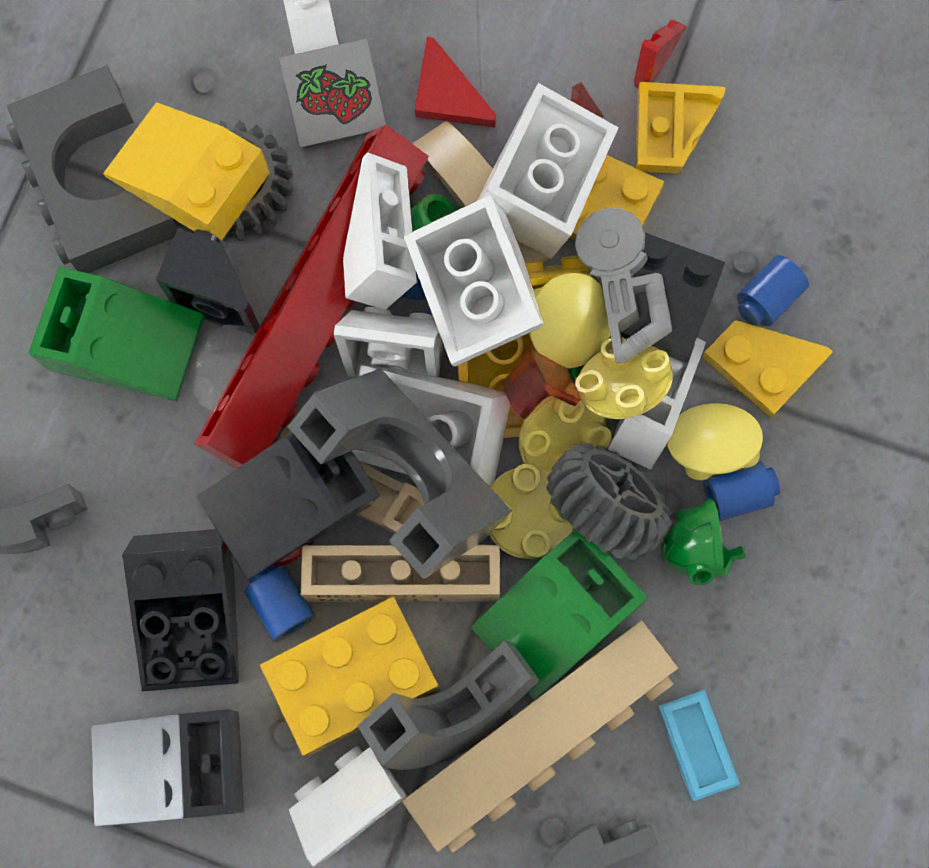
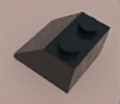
(203, 279)
(689, 288)

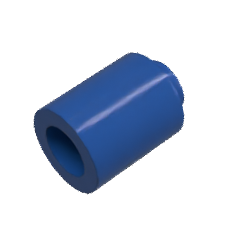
(772, 291)
(742, 490)
(278, 602)

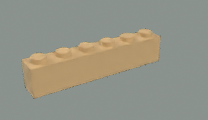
(539, 736)

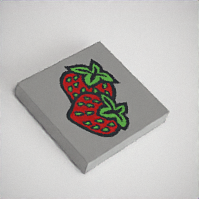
(332, 92)

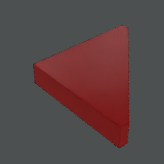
(657, 51)
(447, 93)

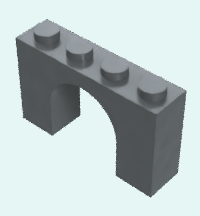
(50, 131)
(380, 418)

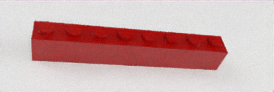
(299, 322)

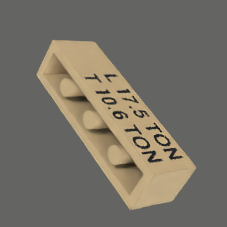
(381, 572)

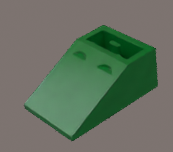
(115, 335)
(561, 609)

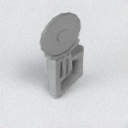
(613, 248)

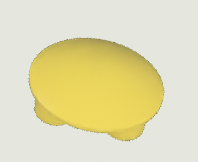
(572, 319)
(627, 387)
(556, 428)
(715, 440)
(534, 522)

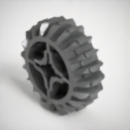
(272, 190)
(608, 501)

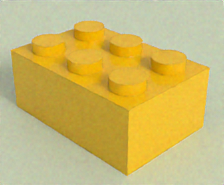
(346, 674)

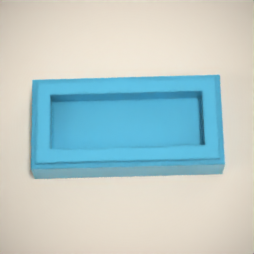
(698, 745)

